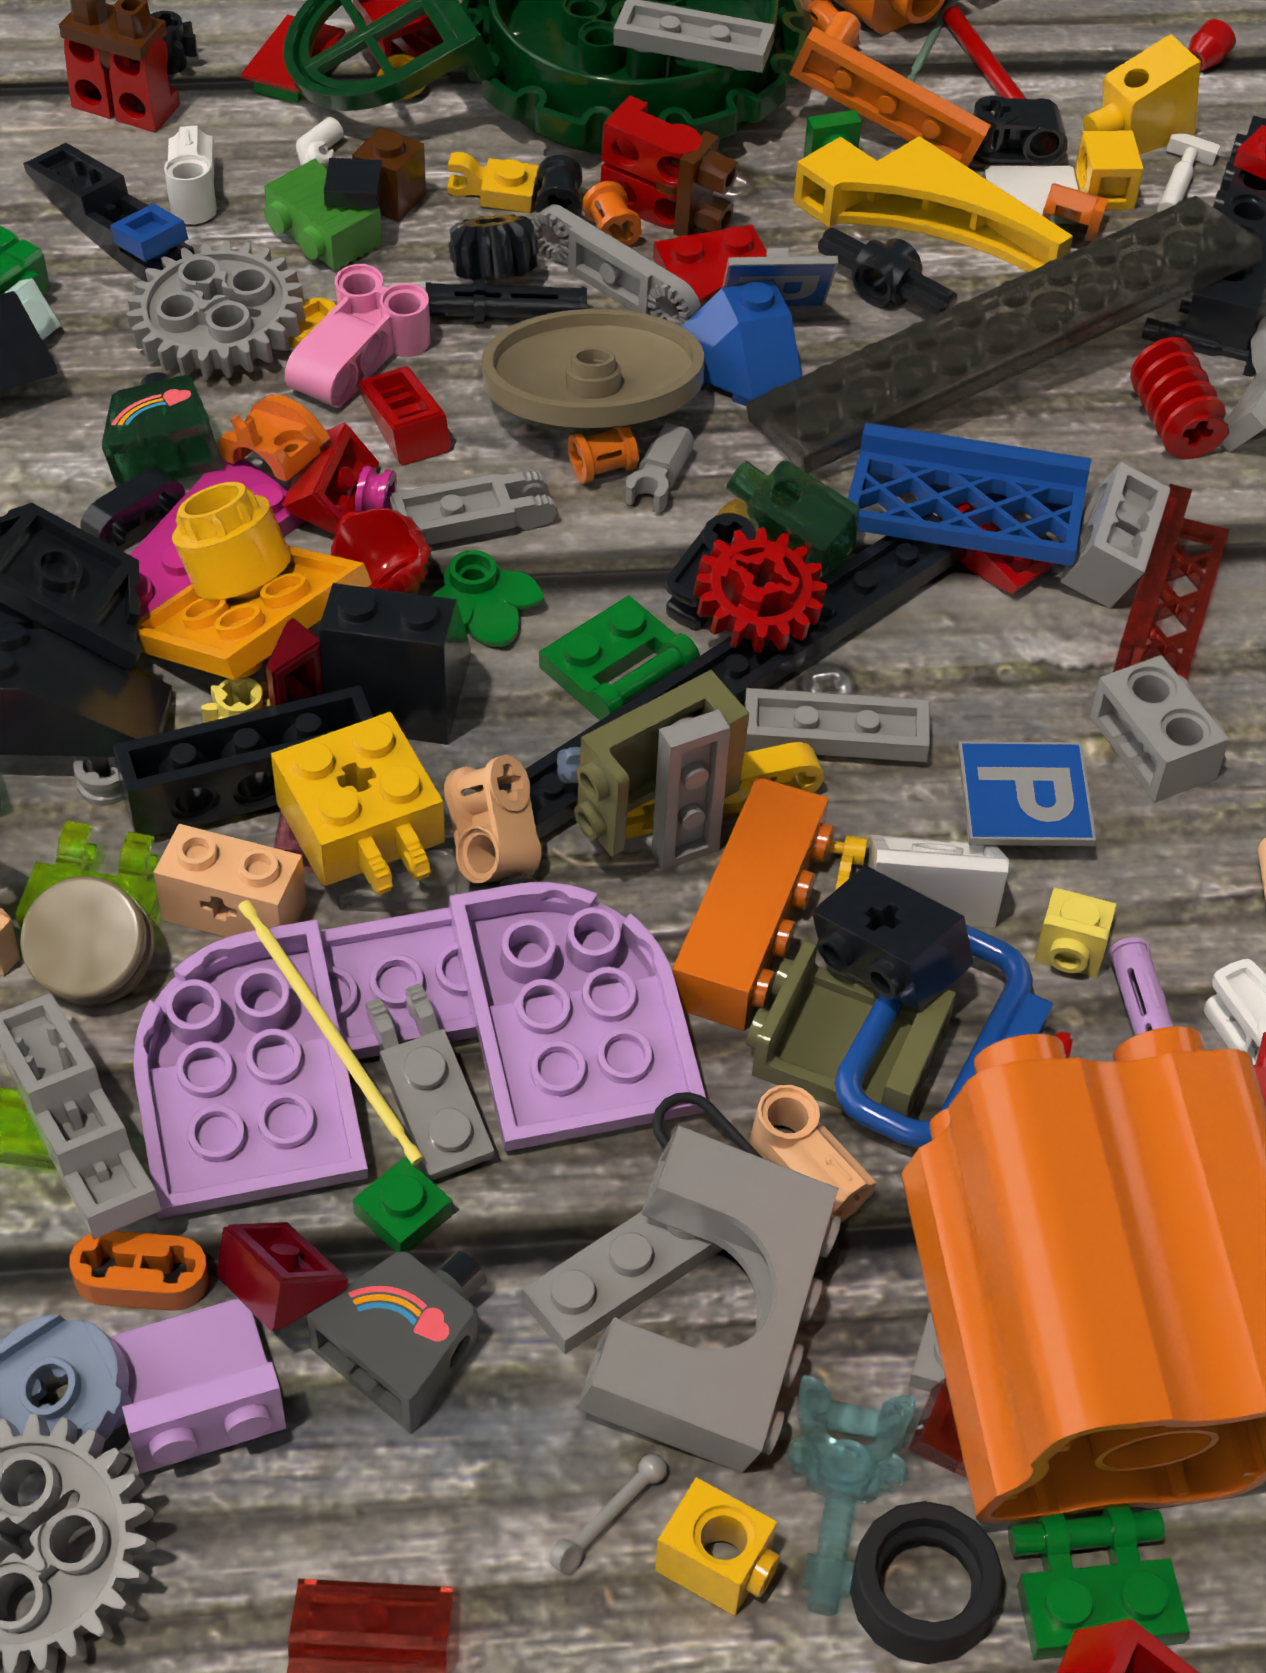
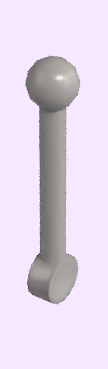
(568, 1554)

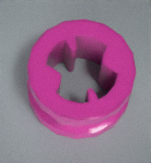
(374, 489)

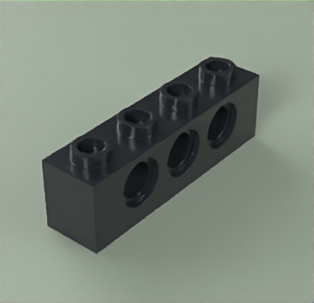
(223, 763)

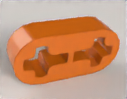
(140, 1270)

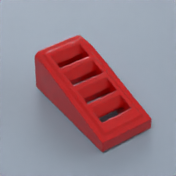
(408, 421)

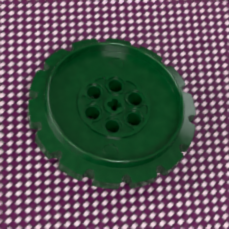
(569, 78)

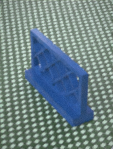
(986, 475)

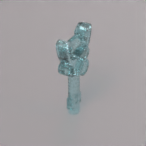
(843, 1475)

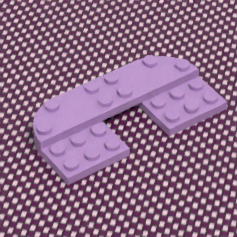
(556, 986)

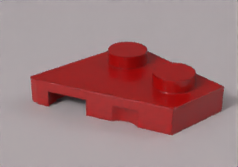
(704, 256)

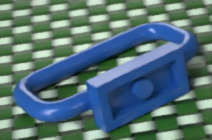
(1013, 1015)

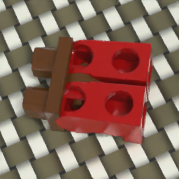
(121, 56)
(667, 170)

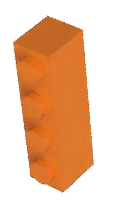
(750, 903)

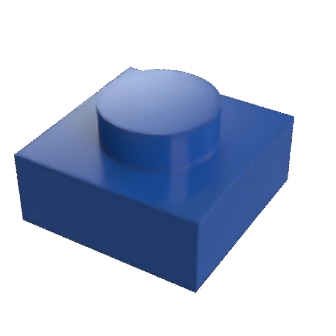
(149, 232)

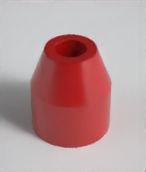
(1212, 43)

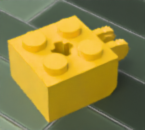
(359, 803)

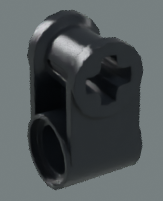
(1020, 131)

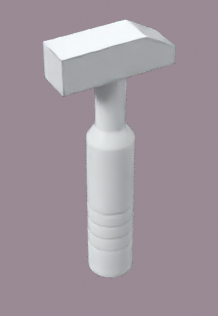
(1192, 150)

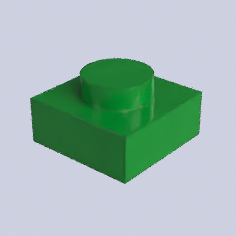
(828, 127)
(403, 1206)

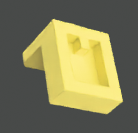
(1075, 932)

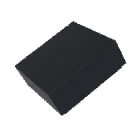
(353, 183)

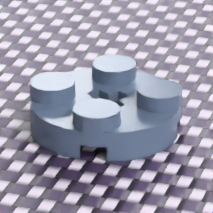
(74, 1354)

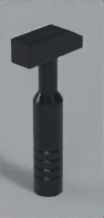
(1157, 330)

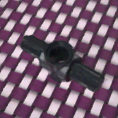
(887, 272)

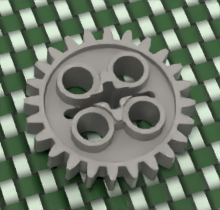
(216, 309)
(68, 1595)

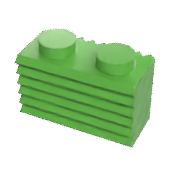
(323, 232)

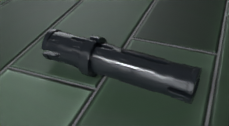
(501, 301)

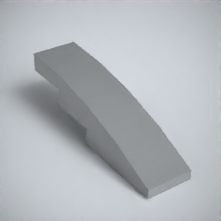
(74, 1117)

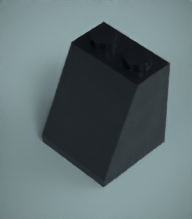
(402, 652)

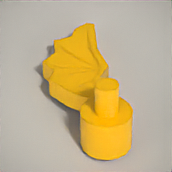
(852, 852)

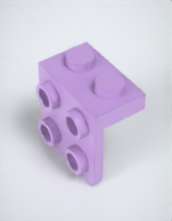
(198, 1385)

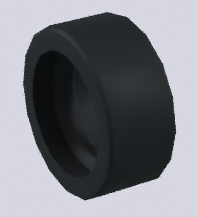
(933, 1526)

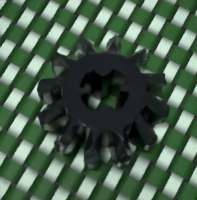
(493, 247)

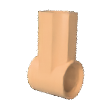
(811, 1148)

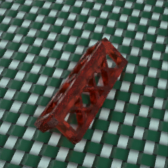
(1154, 586)

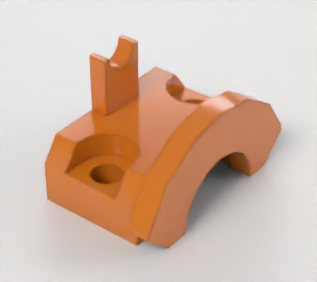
(1076, 206)
(279, 432)

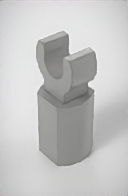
(660, 465)

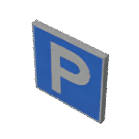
(800, 279)
(1026, 793)

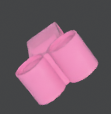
(359, 335)

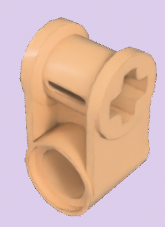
(493, 826)

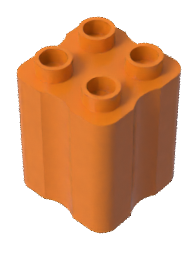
(1099, 1273)

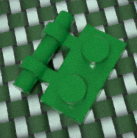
(1085, 1597)

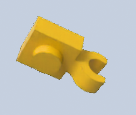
(500, 184)

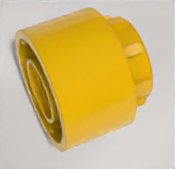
(229, 541)

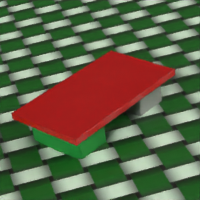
(268, 65)

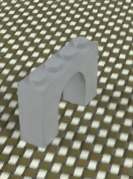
(721, 1398)

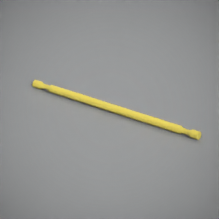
(331, 1033)

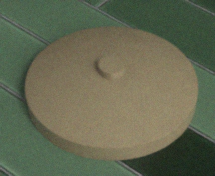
(593, 368)

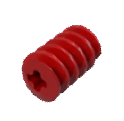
(1179, 398)

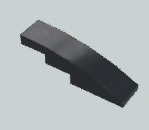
(93, 200)

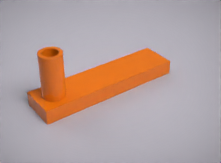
(882, 94)

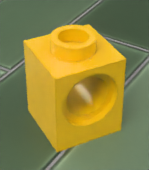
(1110, 167)
(709, 1517)

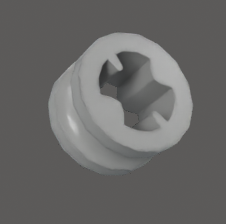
(92, 788)

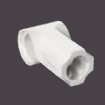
(191, 175)

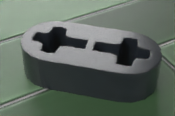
(133, 508)

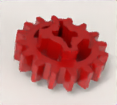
(759, 590)

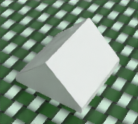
(949, 872)

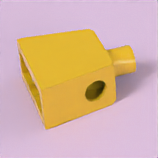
(1151, 96)

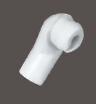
(318, 141)

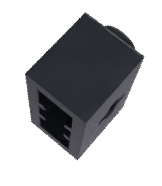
(892, 938)

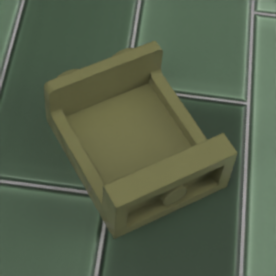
(621, 756)
(817, 1022)

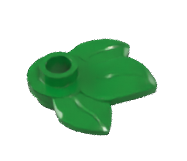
(488, 596)

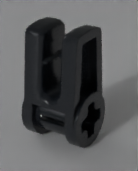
(681, 580)

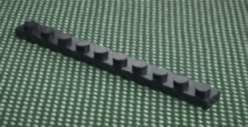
(853, 597)

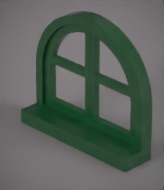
(460, 45)

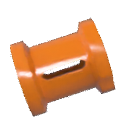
(613, 212)
(602, 452)

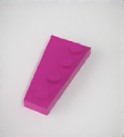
(159, 563)

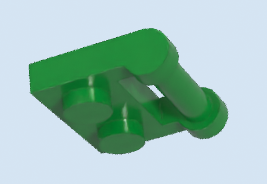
(609, 646)

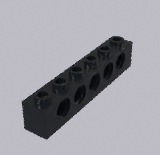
(1230, 305)

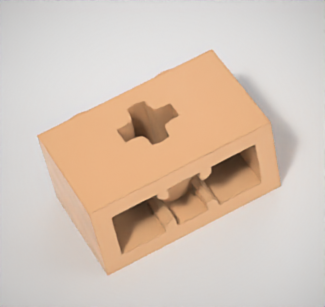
(210, 874)

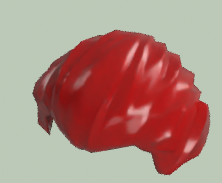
(387, 545)

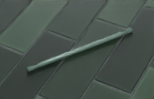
(929, 42)

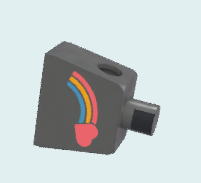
(401, 1332)

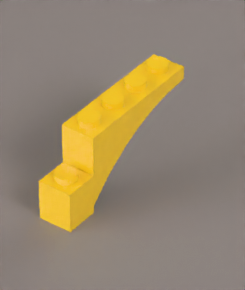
(927, 194)

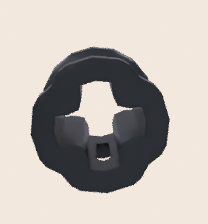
(559, 181)

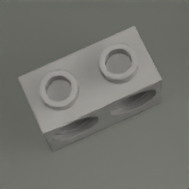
(1116, 534)
(1159, 728)

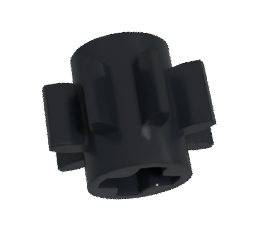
(179, 41)

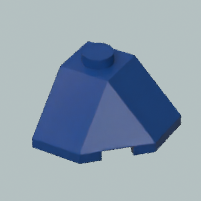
(746, 340)

